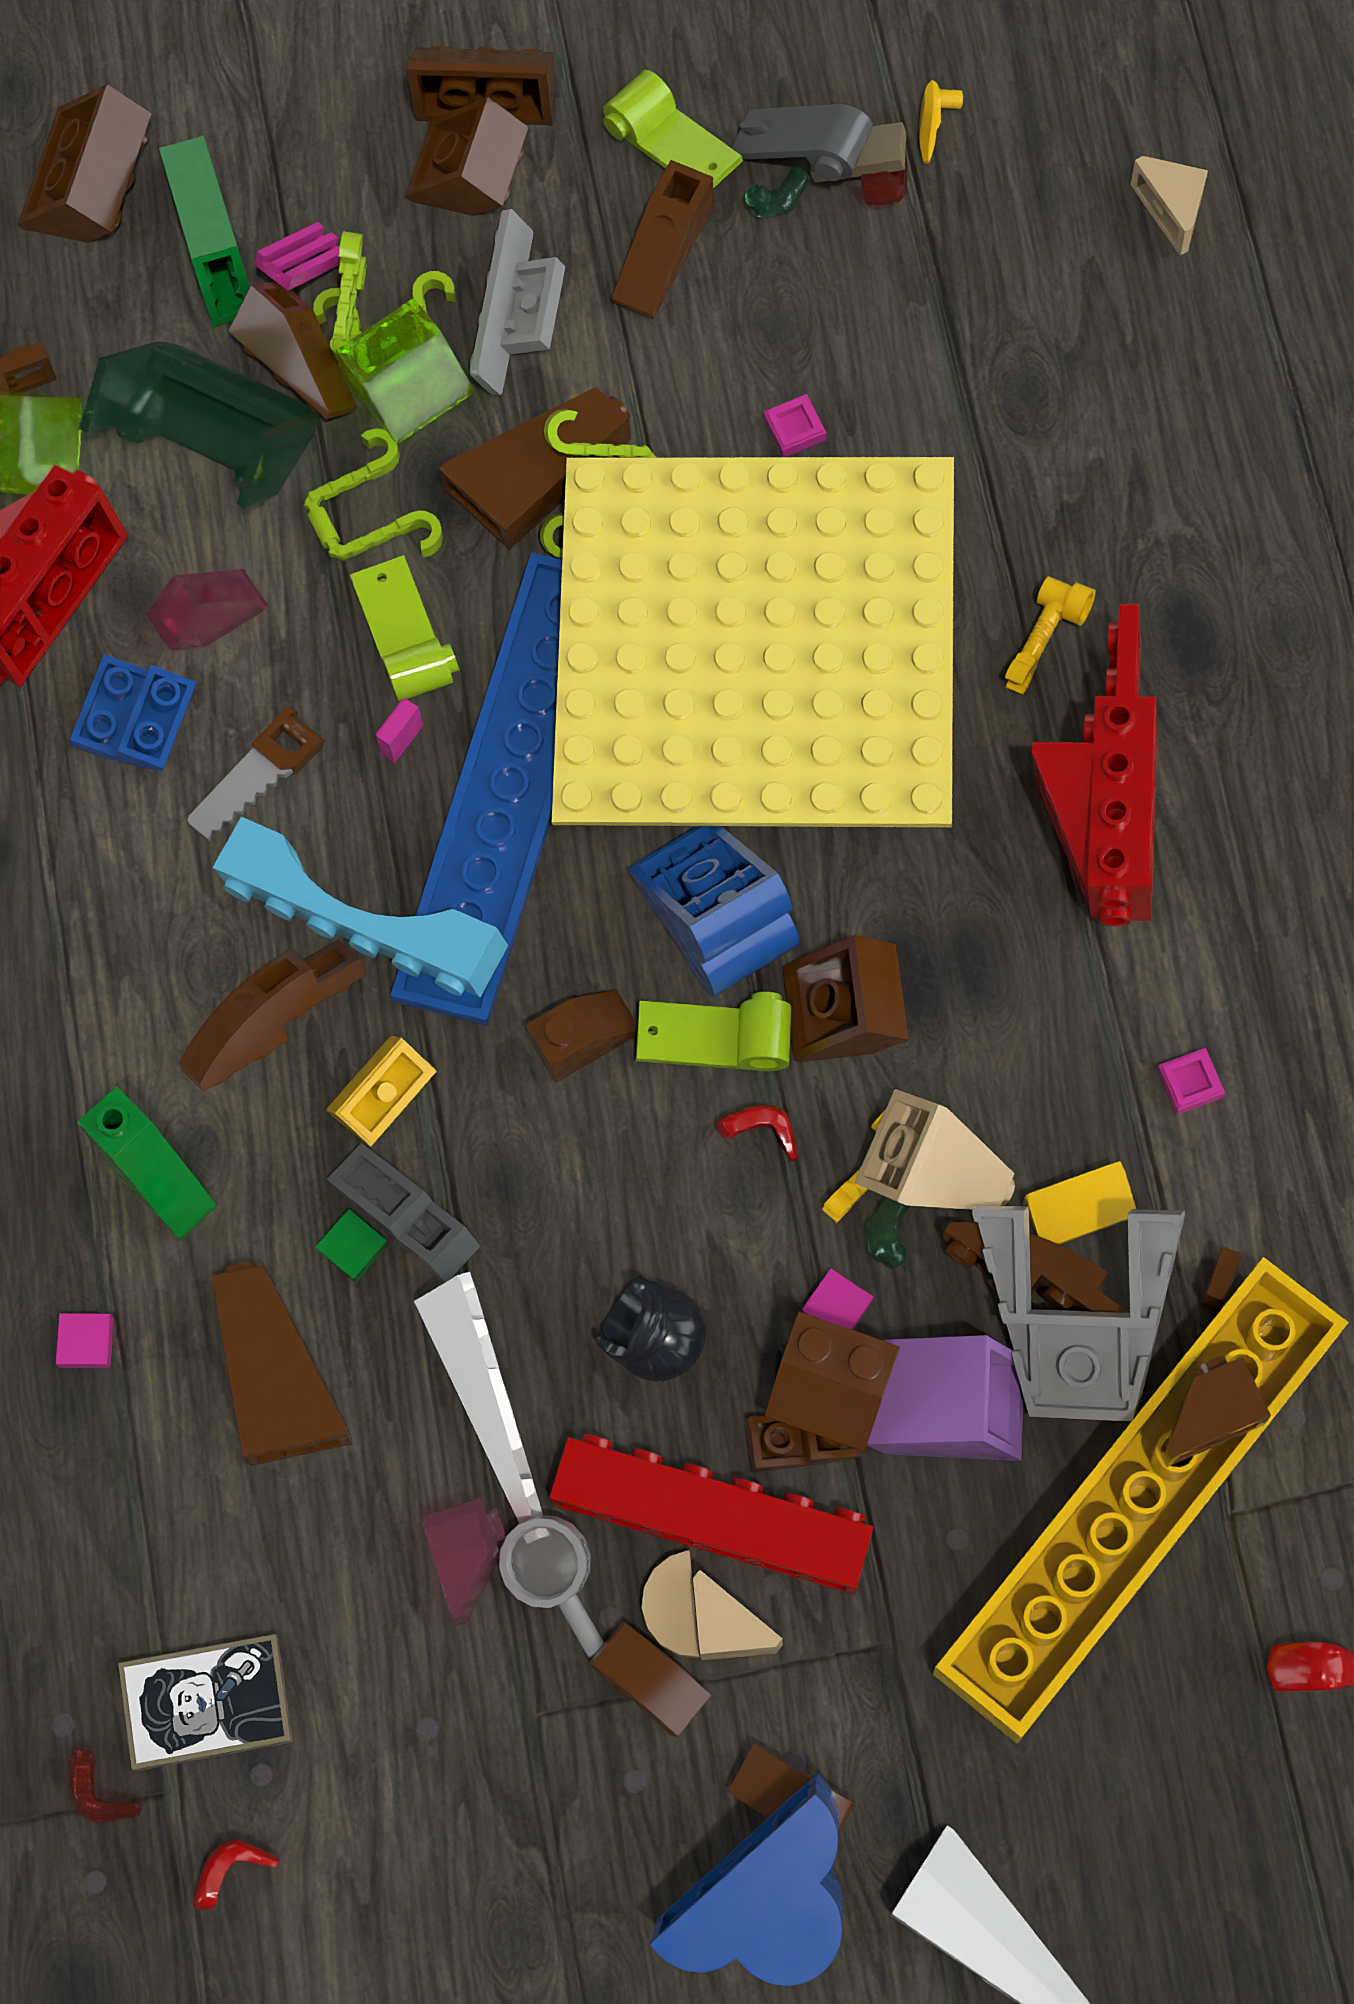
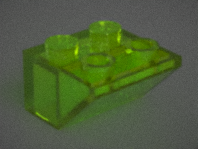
(404, 371)
(35, 436)

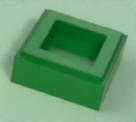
(352, 1245)

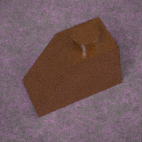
(581, 1032)
(1216, 1409)

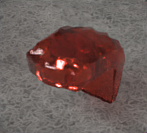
(884, 187)
(83, 1792)

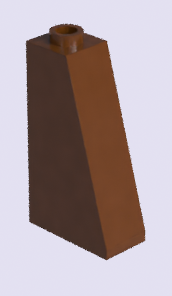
(519, 477)
(273, 1379)

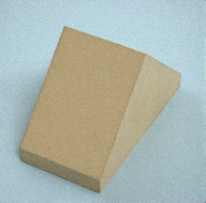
(1171, 196)
(727, 1626)

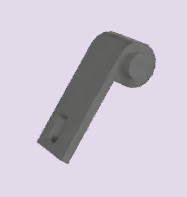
(824, 134)

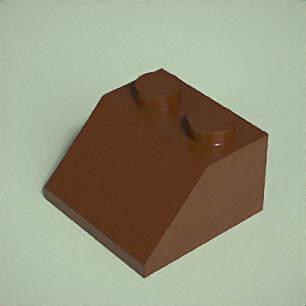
(468, 159)
(846, 1000)
(831, 1381)

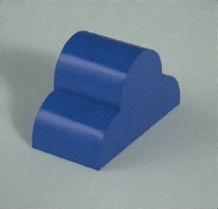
(717, 905)
(766, 1900)

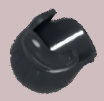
(653, 1330)

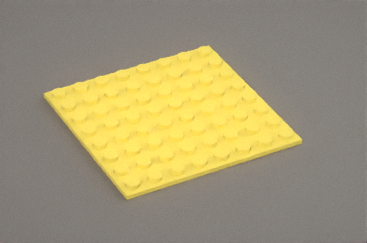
(756, 642)

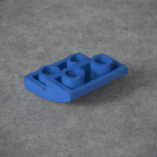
(132, 713)

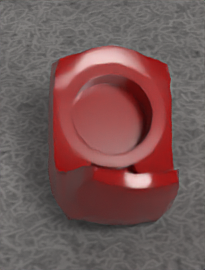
(760, 1116)
(1310, 1667)
(219, 1862)

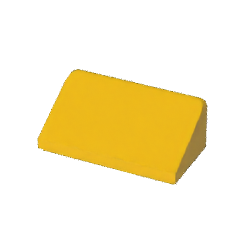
(381, 1090)
(1081, 1204)

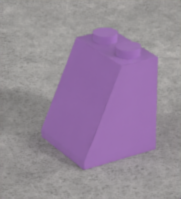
(951, 1401)

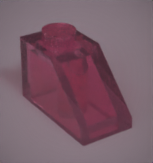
(204, 607)
(464, 1553)

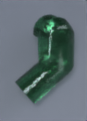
(779, 201)
(883, 1235)

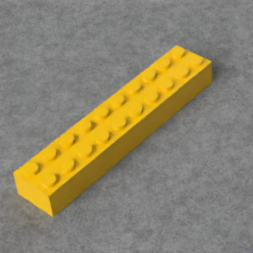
(1129, 1512)

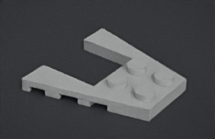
(1081, 1359)

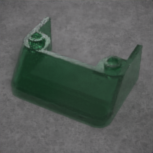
(205, 409)

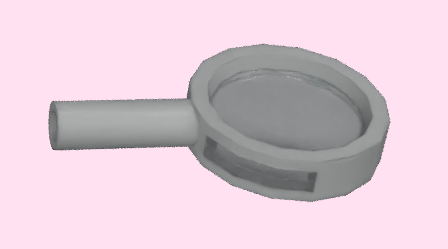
(546, 1566)

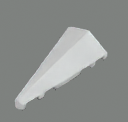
(464, 1344)
(974, 1922)

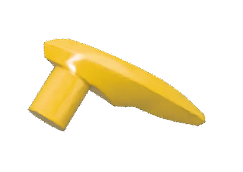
(930, 115)

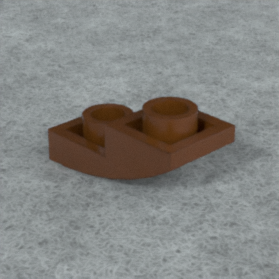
(782, 1446)
(649, 1679)
(769, 1781)

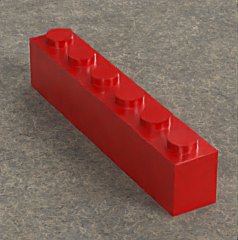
(711, 1514)

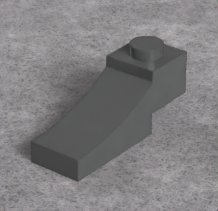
(404, 1212)

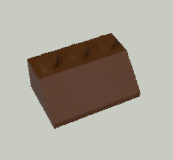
(452, 78)
(86, 166)

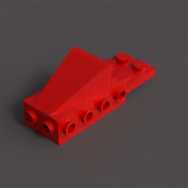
(49, 560)
(1106, 788)

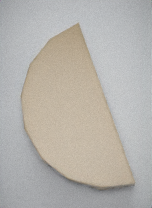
(670, 1606)

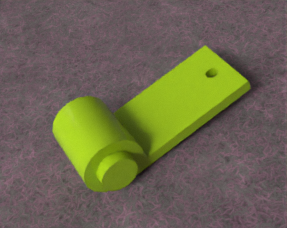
(649, 120)
(402, 630)
(717, 1037)

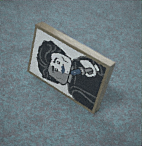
(205, 1702)

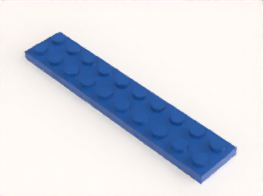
(502, 794)

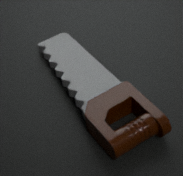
(256, 773)

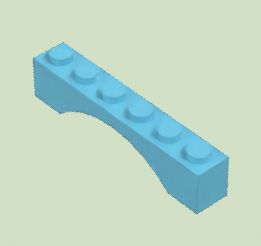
(444, 945)

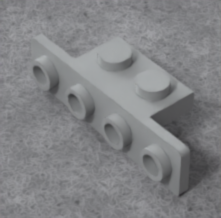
(517, 303)

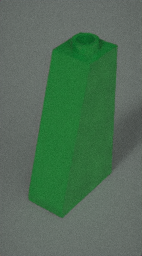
(206, 228)
(147, 1163)

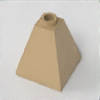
(932, 1159)

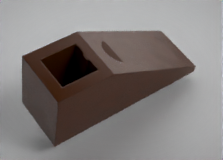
(664, 238)
(289, 340)

